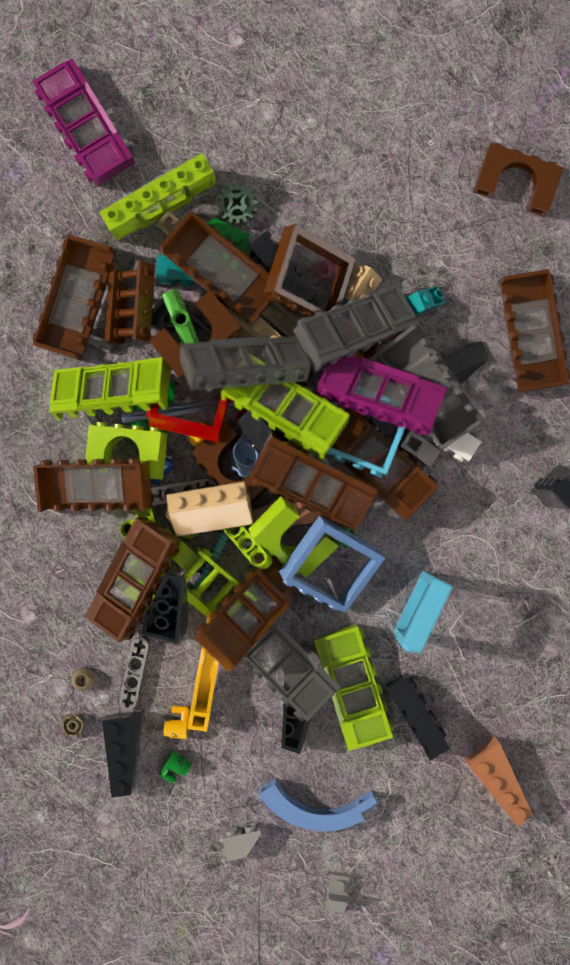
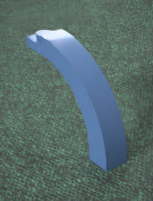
(315, 818)

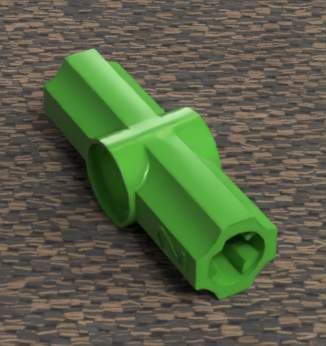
(177, 308)

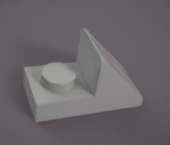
(337, 892)

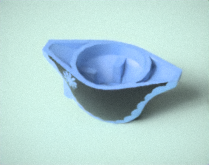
(243, 456)

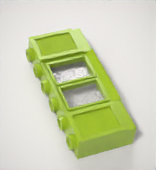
(159, 196)
(110, 387)
(294, 411)
(358, 699)

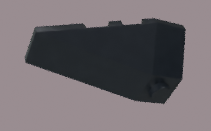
(466, 361)
(168, 610)

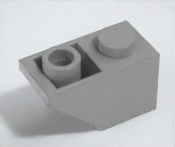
(419, 448)
(240, 841)

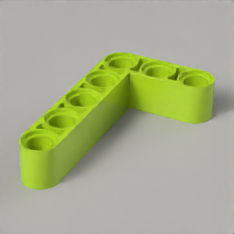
(240, 541)

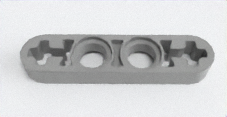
(178, 488)
(136, 673)

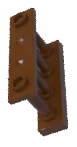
(117, 302)

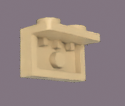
(361, 282)

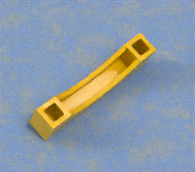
(203, 691)

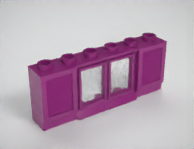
(83, 122)
(382, 393)

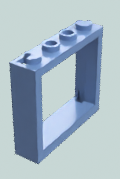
(305, 547)

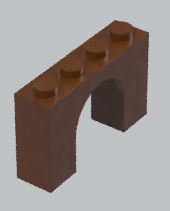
(543, 175)
(222, 324)
(211, 455)

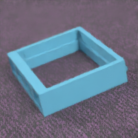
(360, 464)
(421, 612)

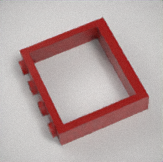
(189, 428)

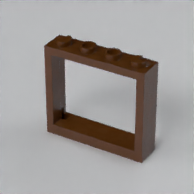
(295, 233)

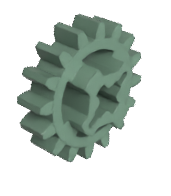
(244, 195)

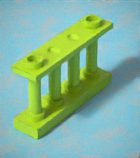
(194, 596)

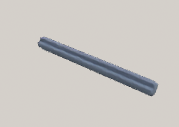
(176, 409)

